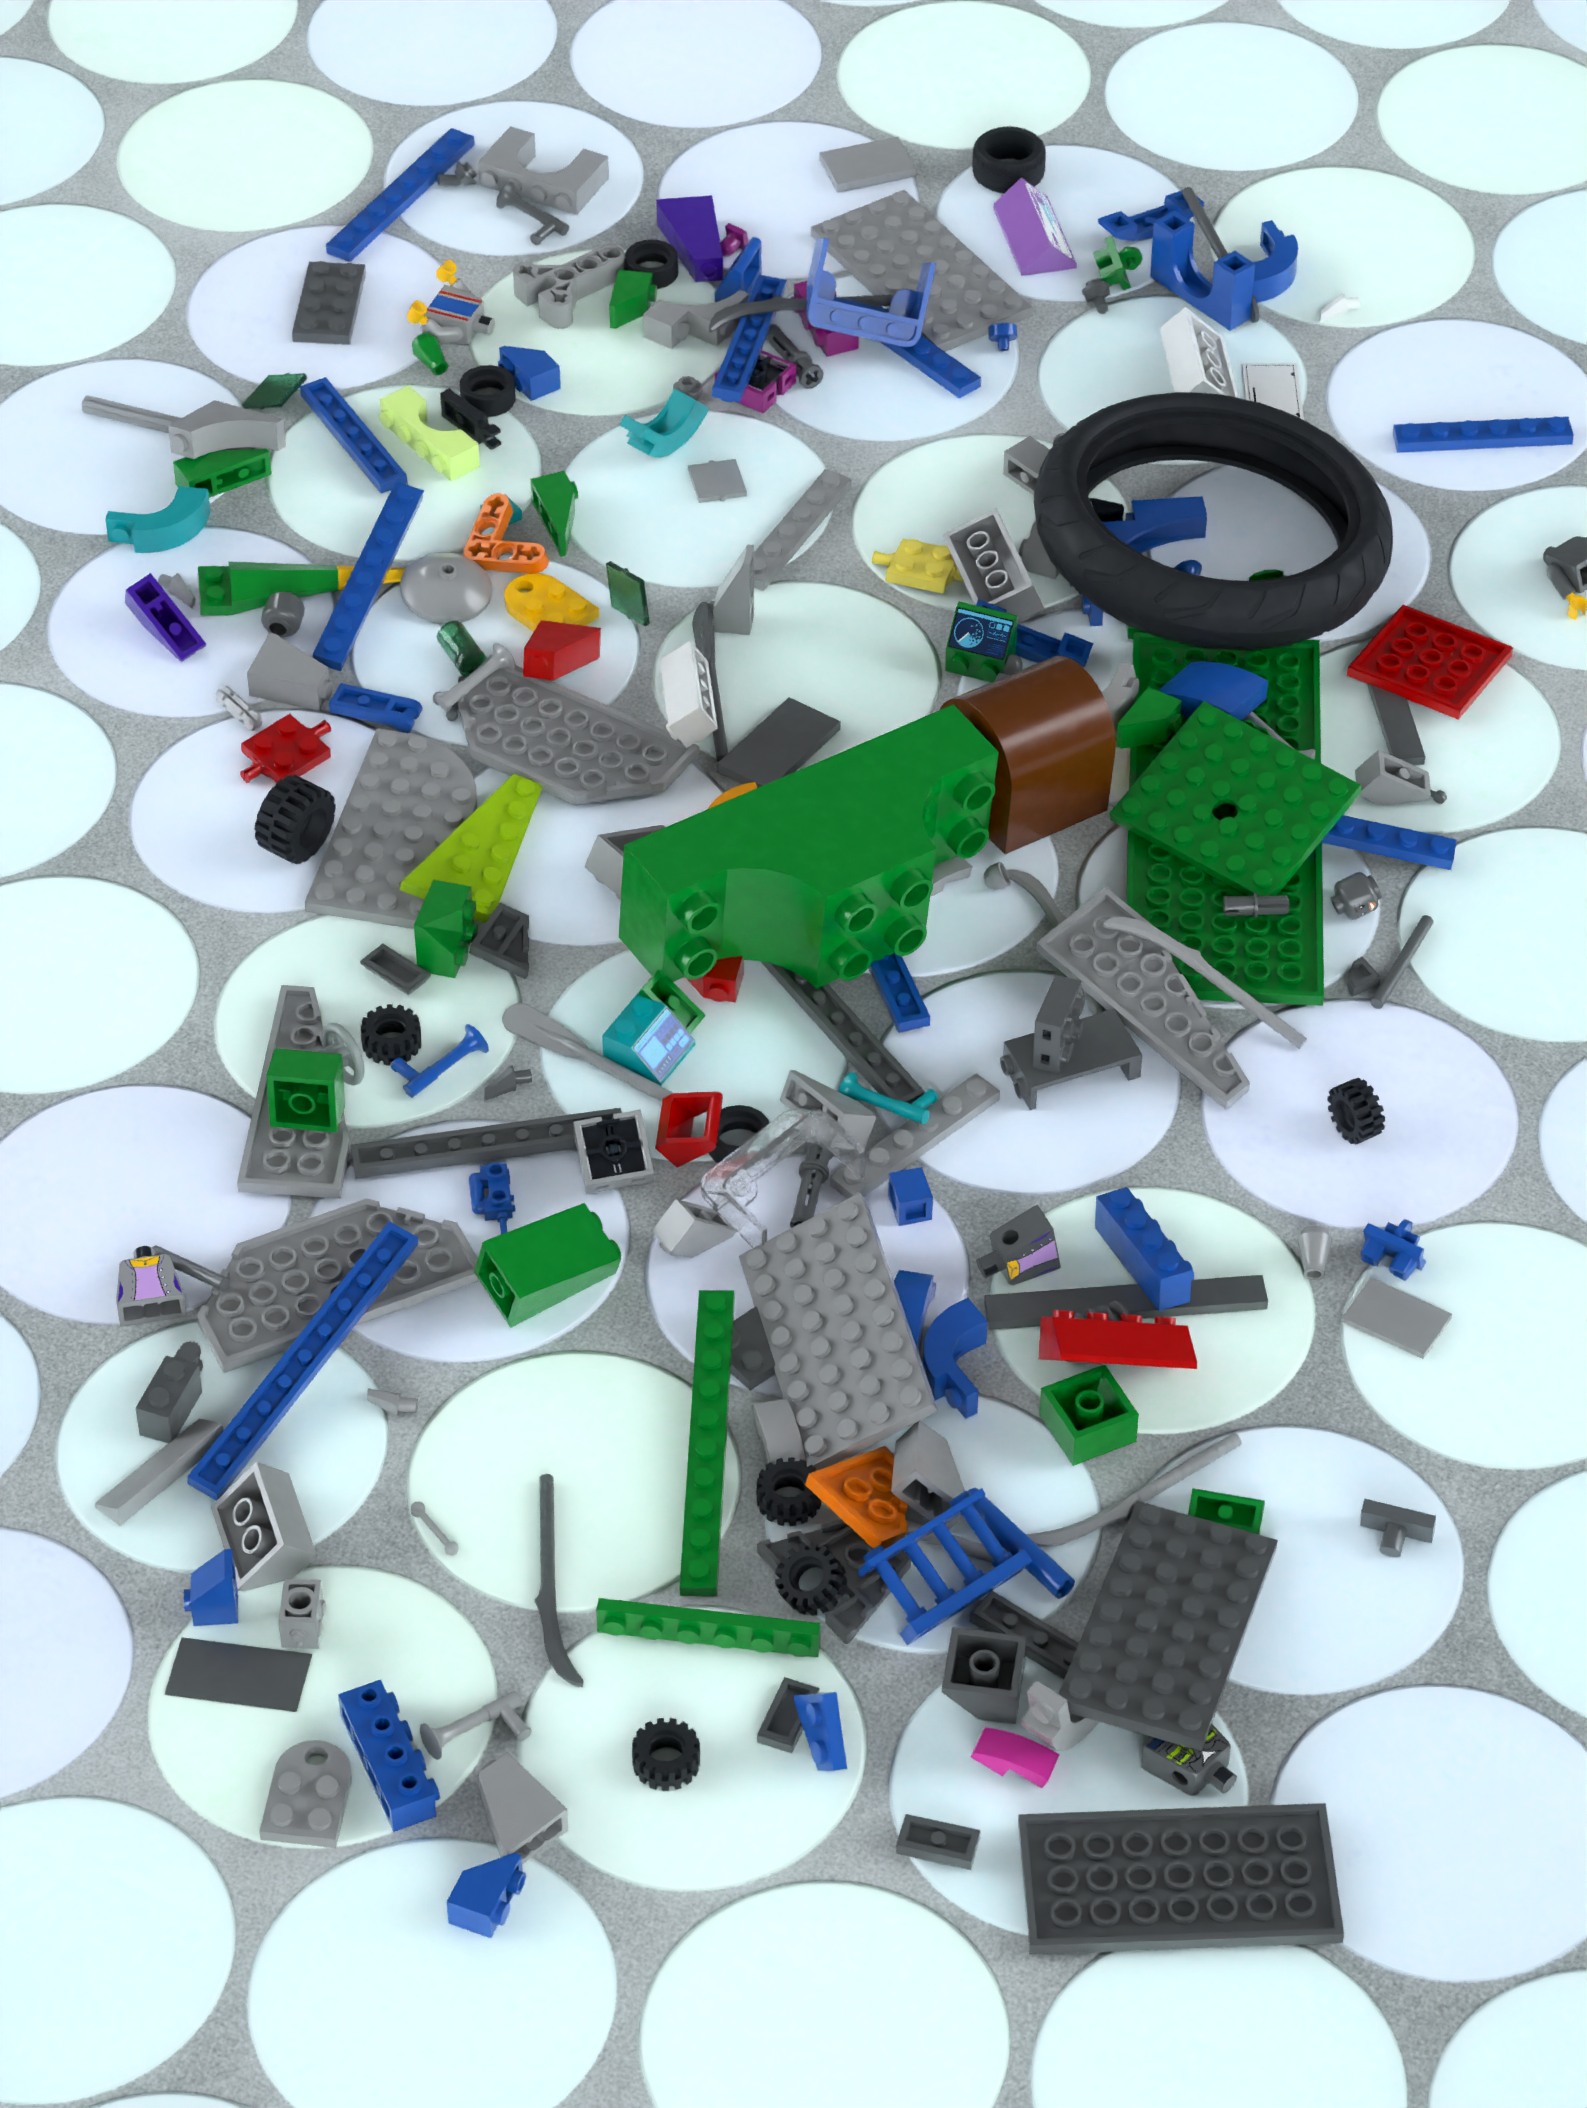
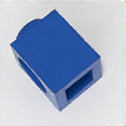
(910, 1196)

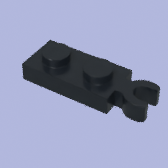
(468, 419)

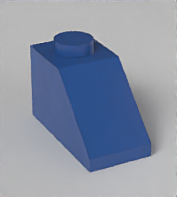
(213, 1592)

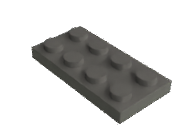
(329, 303)

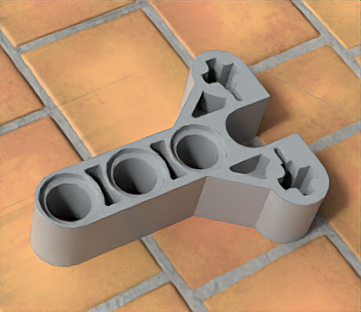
(561, 286)

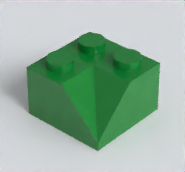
(445, 928)
(1088, 1414)

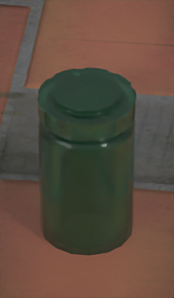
(460, 647)

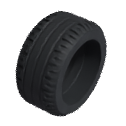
(1008, 143)

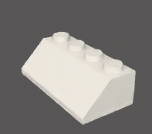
(1196, 356)

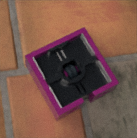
(769, 378)

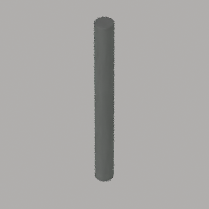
(1402, 962)

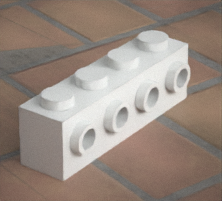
(688, 695)

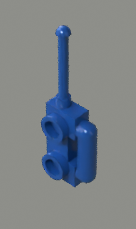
(498, 1203)

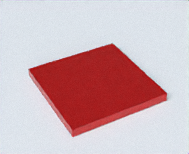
(1430, 661)

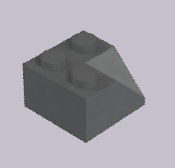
(985, 1673)

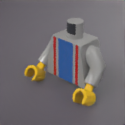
(454, 312)

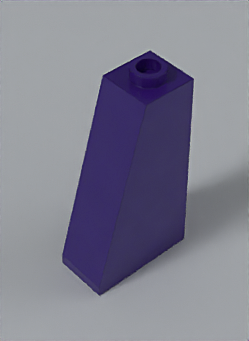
(693, 231)

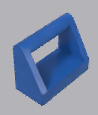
(742, 272)

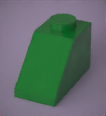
(631, 297)
(1149, 720)

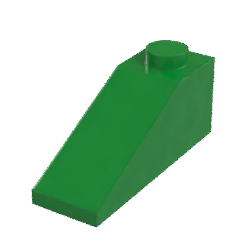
(222, 469)
(555, 504)

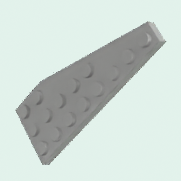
(288, 1158)

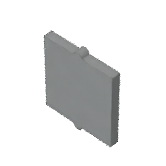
(717, 480)

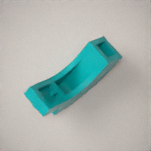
(669, 428)
(164, 528)

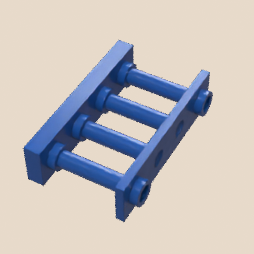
(948, 1601)

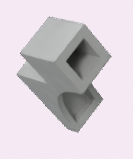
(672, 323)

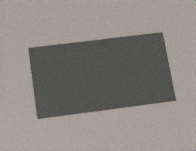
(238, 1674)

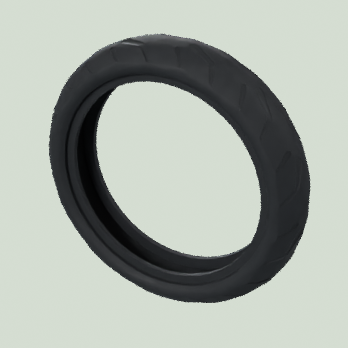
(1197, 607)

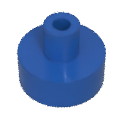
(1002, 334)

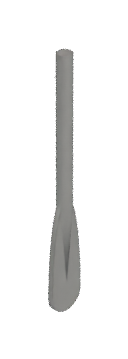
(549, 1034)

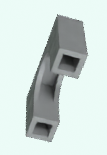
(564, 189)

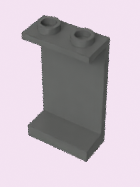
(1100, 1047)

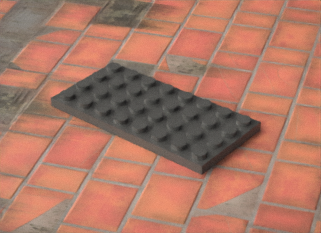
(1168, 1625)
(1179, 1878)

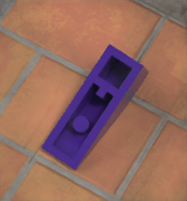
(163, 618)

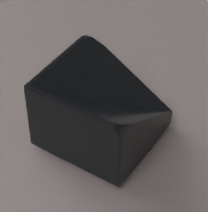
(1107, 510)

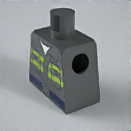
(1190, 1768)

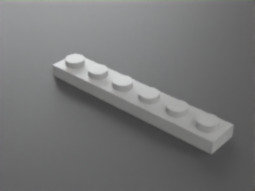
(798, 526)
(916, 1139)

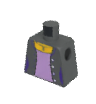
(1022, 1248)

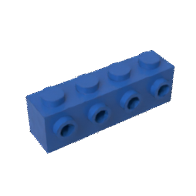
(1143, 1249)
(388, 1755)

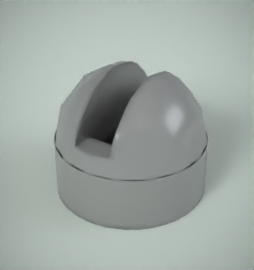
(996, 876)

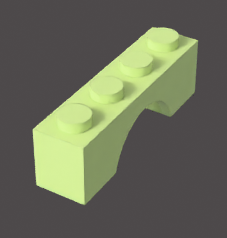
(447, 451)

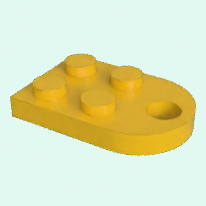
(546, 601)

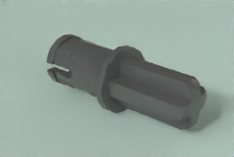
(1255, 905)

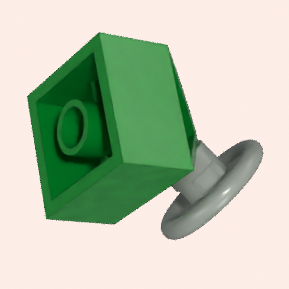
(309, 1086)

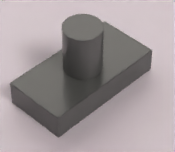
(1396, 1525)

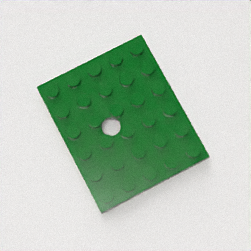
(1280, 797)

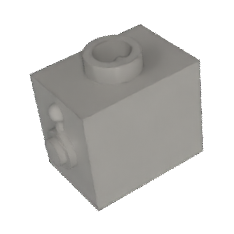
(301, 1613)

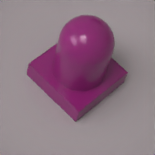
(735, 239)

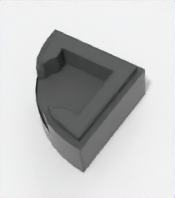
(1362, 977)

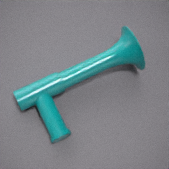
(915, 1111)

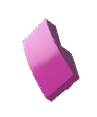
(1005, 1751)

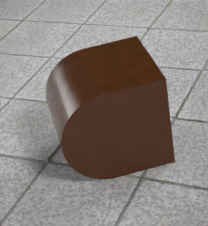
(1051, 747)

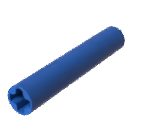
(1013, 1539)

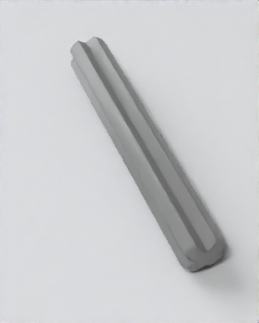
(127, 413)

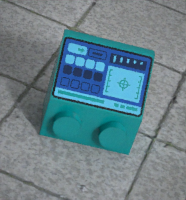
(647, 1039)

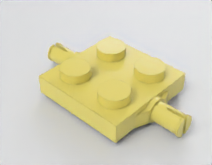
(919, 566)

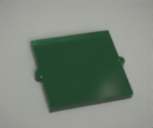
(274, 391)
(627, 593)

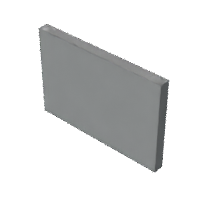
(1396, 1318)

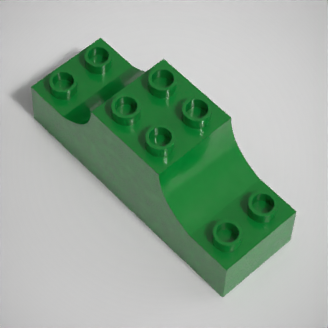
(817, 863)

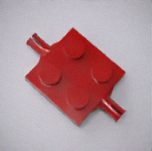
(285, 749)

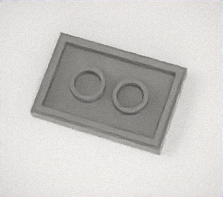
(867, 164)

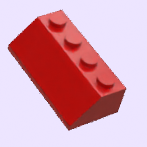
(1116, 1341)

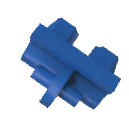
(1397, 1243)

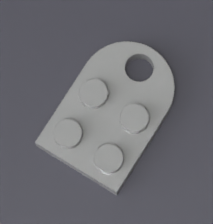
(305, 1799)

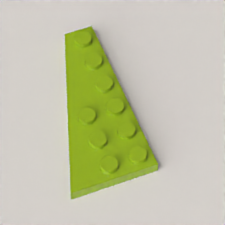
(482, 847)

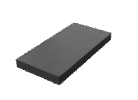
(779, 744)

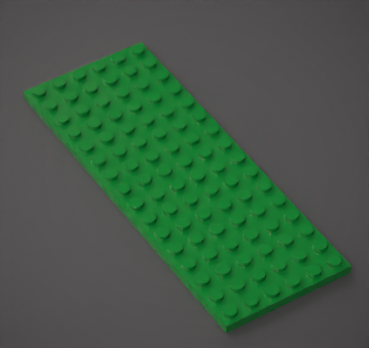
(1269, 955)

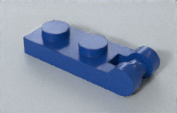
(375, 707)

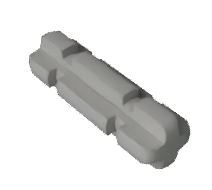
(239, 708)

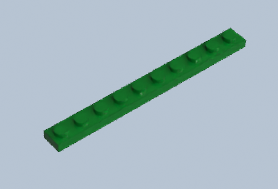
(707, 1444)

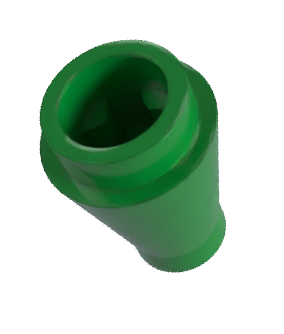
(428, 351)

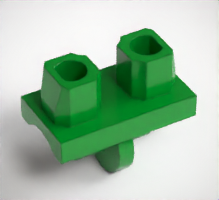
(1114, 263)

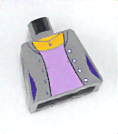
(148, 1289)

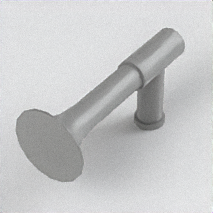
(500, 659)
(436, 1738)

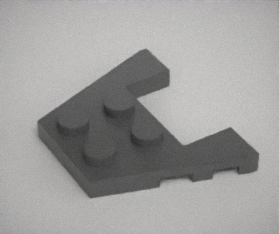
(849, 1548)

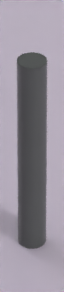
(195, 1270)

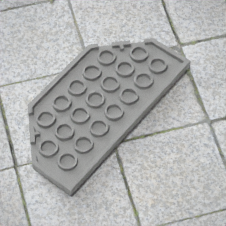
(567, 740)
(292, 1271)

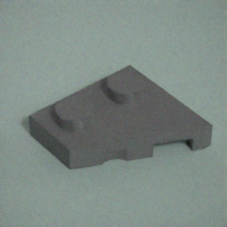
(504, 940)
(751, 1353)

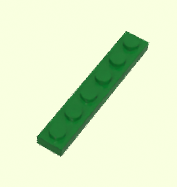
(708, 1627)

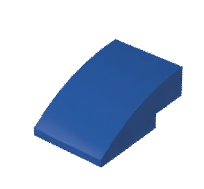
(1218, 684)

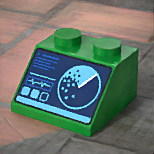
(980, 642)

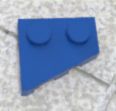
(822, 1728)

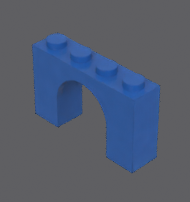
(1173, 266)

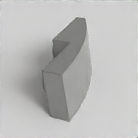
(778, 1430)

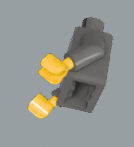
(1569, 572)

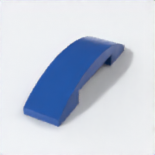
(1141, 225)
(1040, 647)

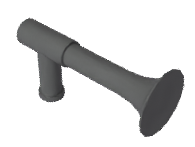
(508, 197)

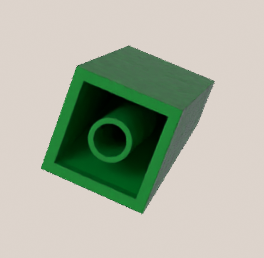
(546, 1262)

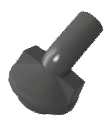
(464, 175)
(1096, 291)

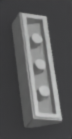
(159, 1471)

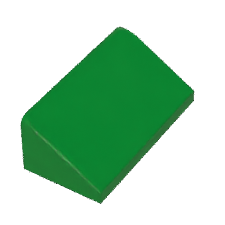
(1227, 1509)

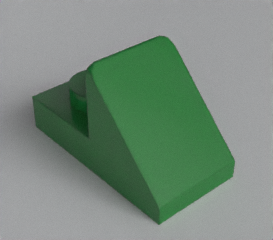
(668, 993)

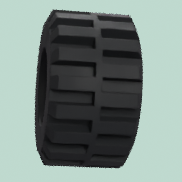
(295, 819)

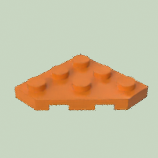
(863, 1497)

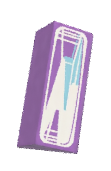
(1032, 230)

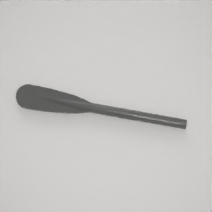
(1212, 236)
(705, 643)

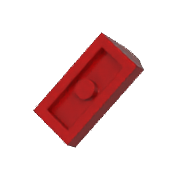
(676, 1125)

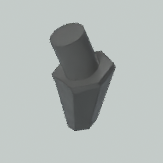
(507, 1082)

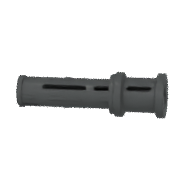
(791, 353)
(812, 1162)

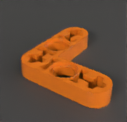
(487, 549)

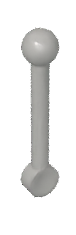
(418, 1510)

